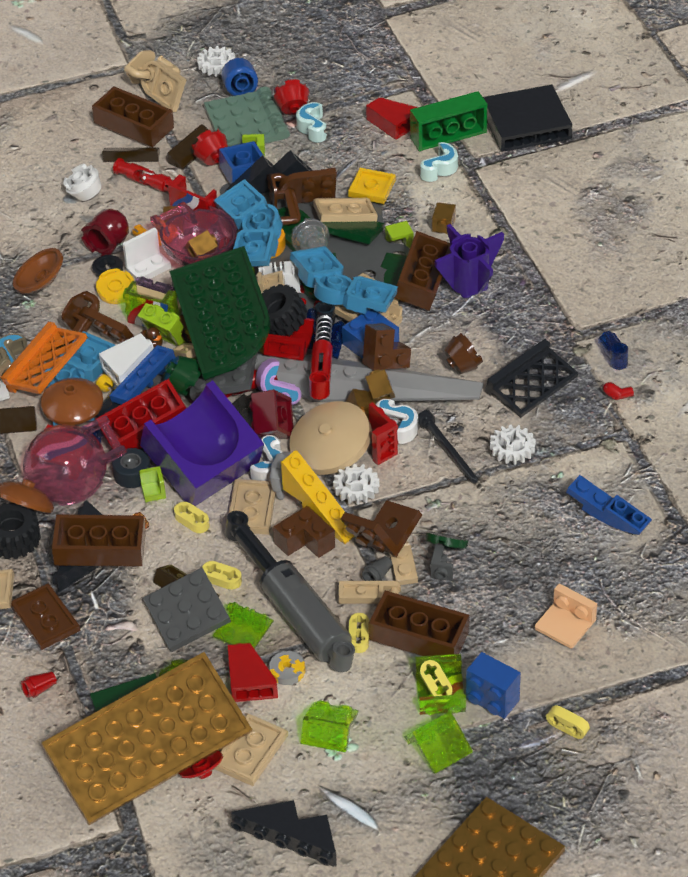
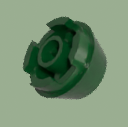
(182, 373)

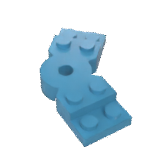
(256, 218)
(324, 273)
(84, 362)

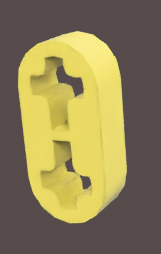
(194, 515)
(222, 574)
(357, 632)
(440, 677)
(567, 722)

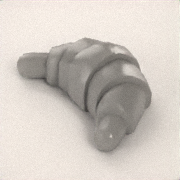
(276, 475)

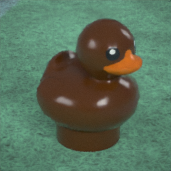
(154, 335)

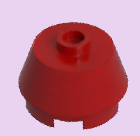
(291, 96)
(208, 146)

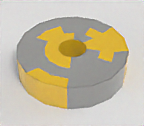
(287, 659)

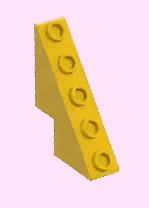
(304, 485)

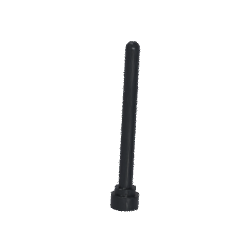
(427, 421)

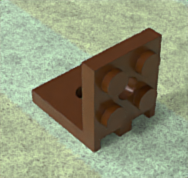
(378, 532)

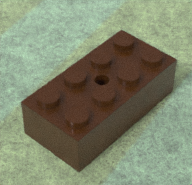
(133, 116)
(419, 276)
(99, 540)
(418, 626)

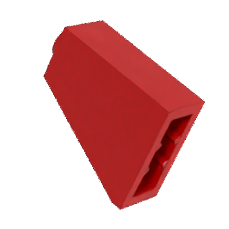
(389, 116)
(249, 675)

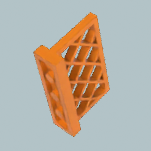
(39, 351)

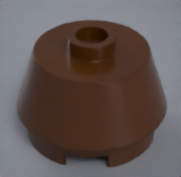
(462, 354)

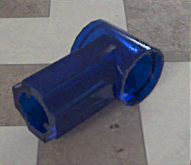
(615, 350)

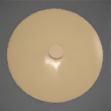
(331, 436)

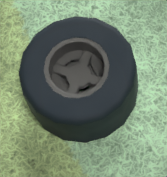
(127, 467)

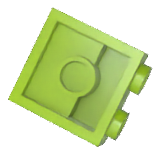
(167, 323)

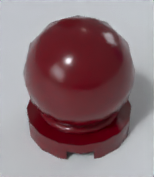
(105, 231)

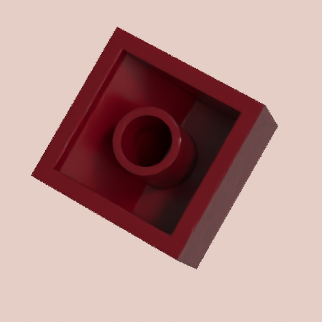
(272, 414)

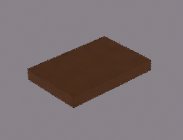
(45, 616)

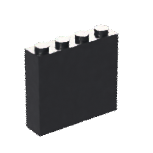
(527, 118)

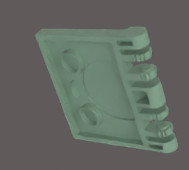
(247, 114)

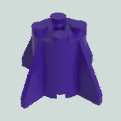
(469, 261)

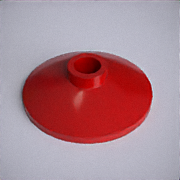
(203, 768)

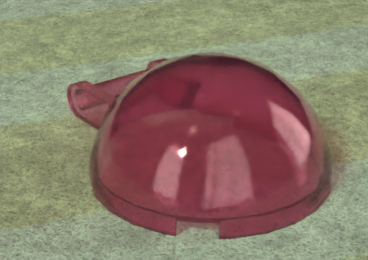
(187, 224)
(70, 460)

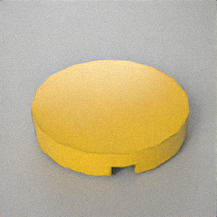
(112, 285)

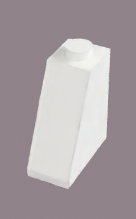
(125, 357)

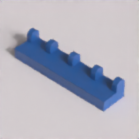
(143, 374)

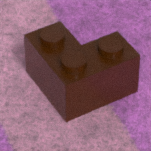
(382, 351)
(302, 530)

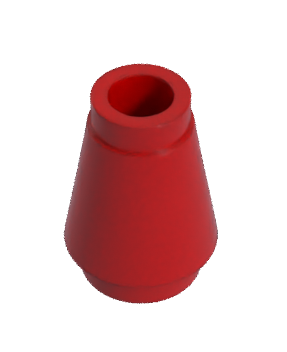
(37, 684)

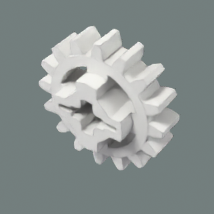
(214, 60)
(512, 444)
(356, 484)

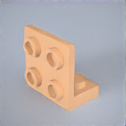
(567, 617)

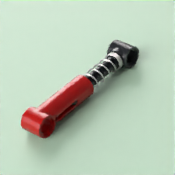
(322, 352)

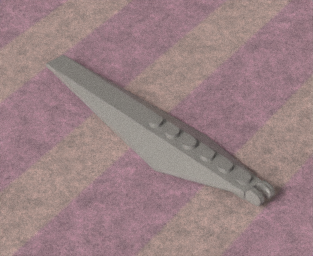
(351, 375)

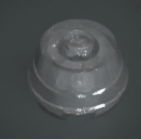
(310, 235)

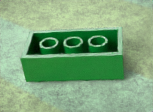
(448, 121)

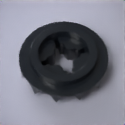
(100, 263)

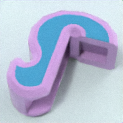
(265, 381)

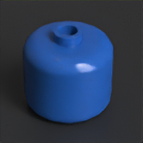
(239, 76)

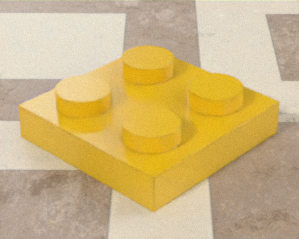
(372, 185)

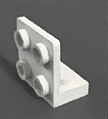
(144, 256)

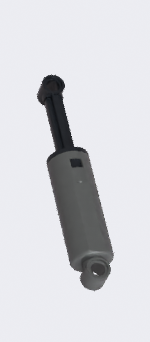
(295, 599)

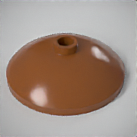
(38, 271)
(72, 401)
(26, 495)

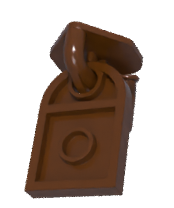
(301, 188)
(81, 317)

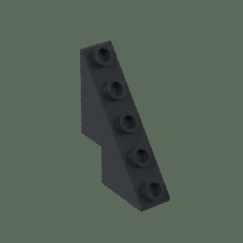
(257, 173)
(70, 574)
(281, 826)

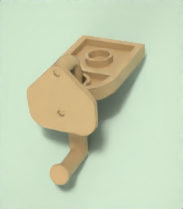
(158, 78)

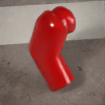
(616, 392)

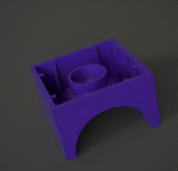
(203, 446)

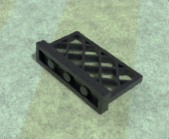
(521, 369)

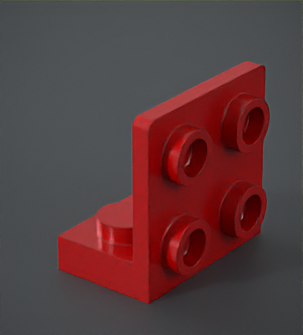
(383, 435)

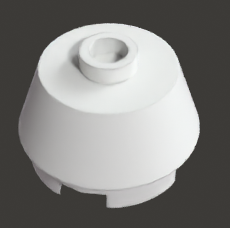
(83, 182)

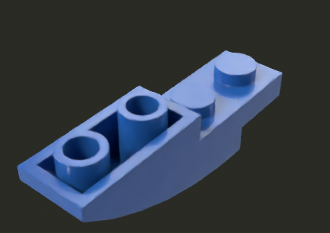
(611, 511)

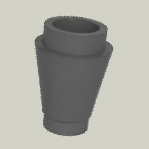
(377, 570)

